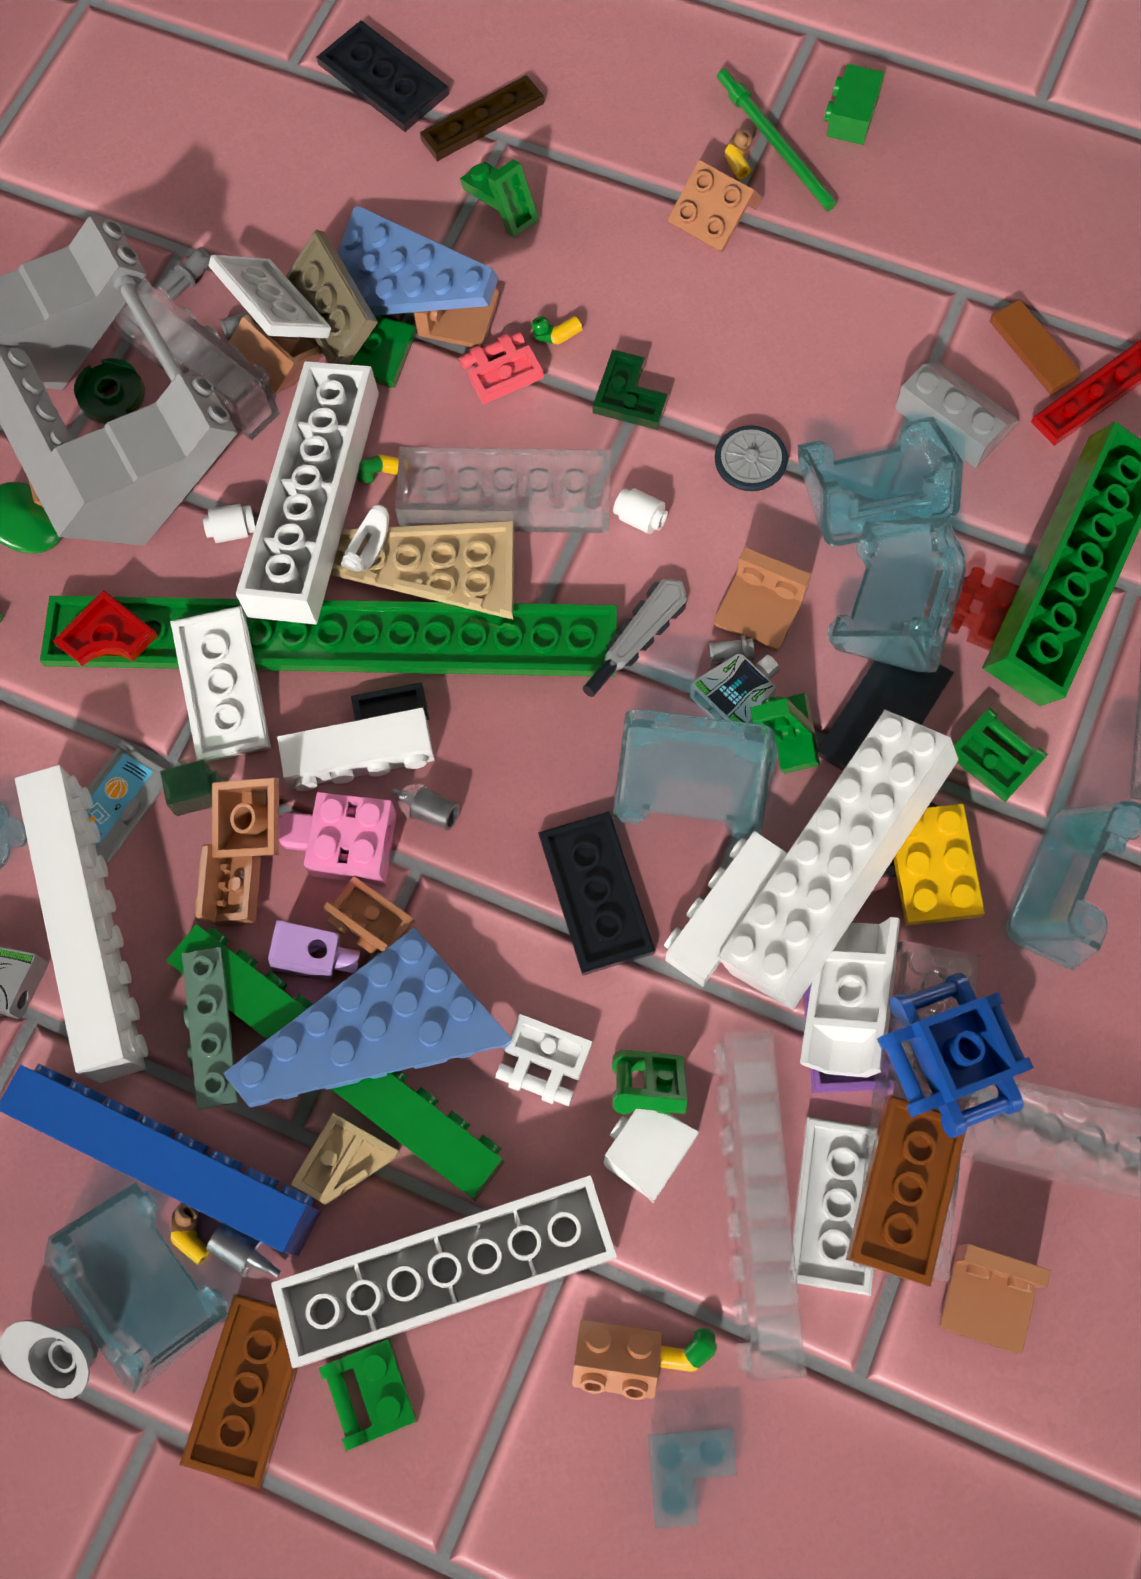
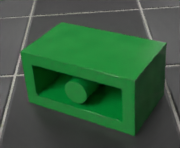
(854, 104)

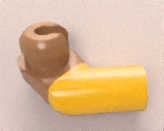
(736, 152)
(184, 1234)

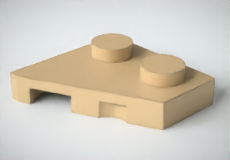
(341, 1160)

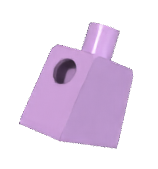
(293, 950)

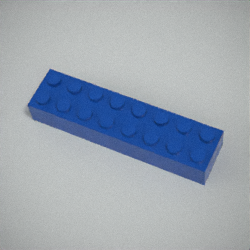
(168, 1164)

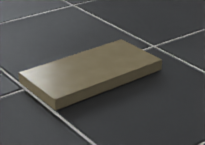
(334, 295)

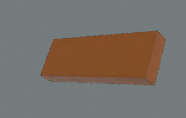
(1035, 347)

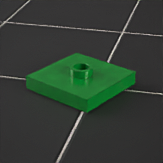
(386, 350)

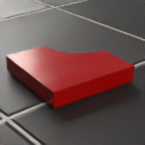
(105, 629)

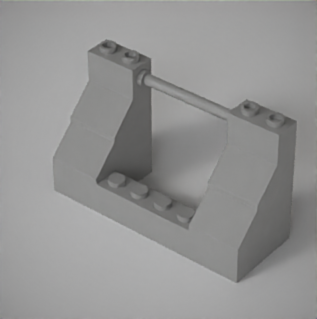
(136, 467)

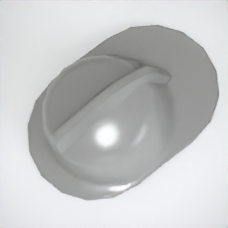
(48, 1356)

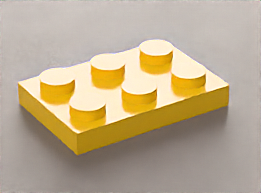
(938, 869)

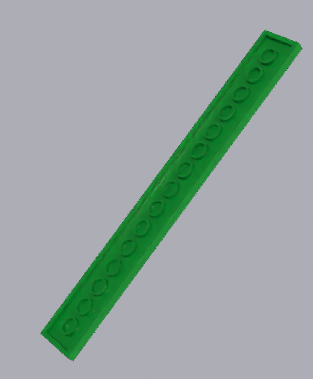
(375, 637)

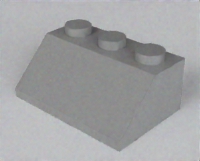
(964, 414)

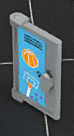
(118, 792)

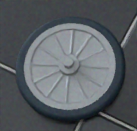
(751, 458)

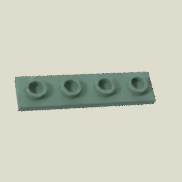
(209, 1027)

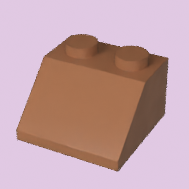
(277, 355)

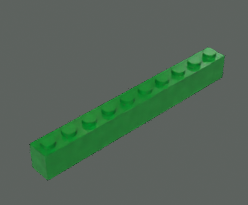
(385, 1100)

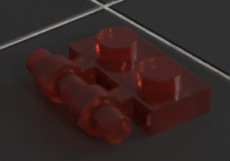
(993, 612)

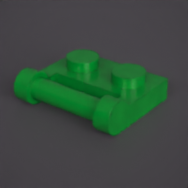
(991, 762)
(662, 1082)
(381, 1390)

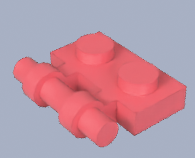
(502, 374)

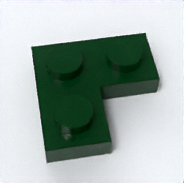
(622, 398)

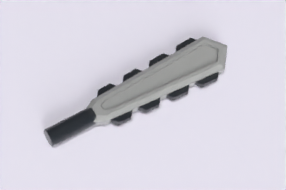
(651, 618)

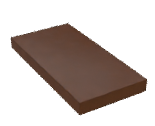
(905, 1194)
(242, 1396)

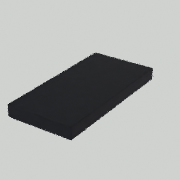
(383, 75)
(883, 688)
(596, 893)

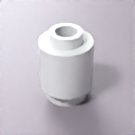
(640, 510)
(229, 522)

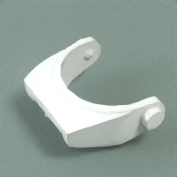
(373, 529)

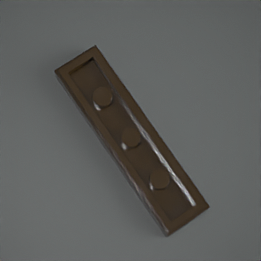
(481, 118)

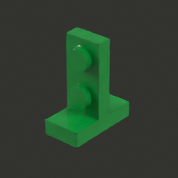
(505, 191)
(793, 730)

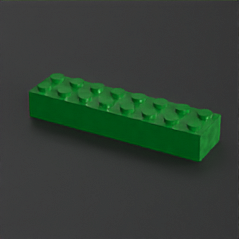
(1072, 570)

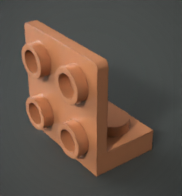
(712, 205)
(457, 326)
(763, 599)
(991, 1297)

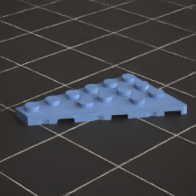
(408, 271)
(381, 1020)

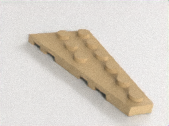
(444, 563)

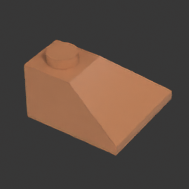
(245, 818)

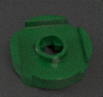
(112, 372)

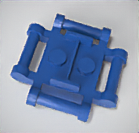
(957, 1053)

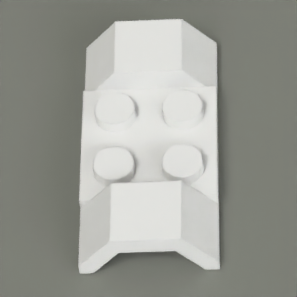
(852, 1002)

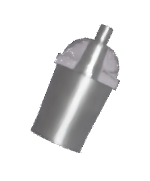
(427, 806)
(242, 1252)

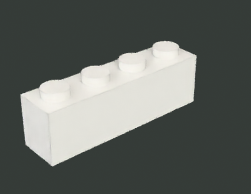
(355, 749)
(718, 916)

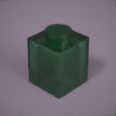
(189, 787)

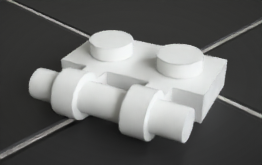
(550, 1049)

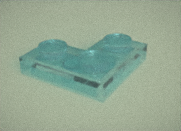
(675, 1463)

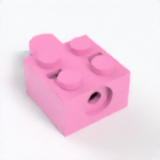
(343, 837)

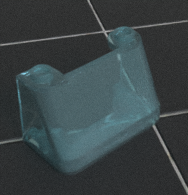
(894, 484)
(905, 594)
(694, 770)
(1050, 905)
(131, 1287)

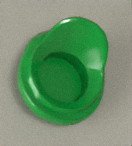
(24, 523)

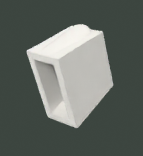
(648, 1150)

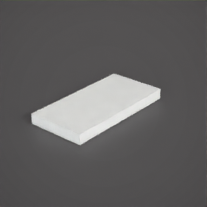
(269, 297)
(220, 684)
(829, 1205)

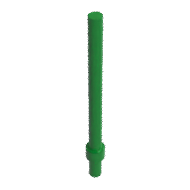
(741, 98)

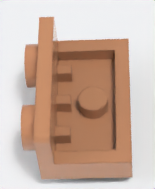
(227, 889)
(368, 917)
(617, 1360)

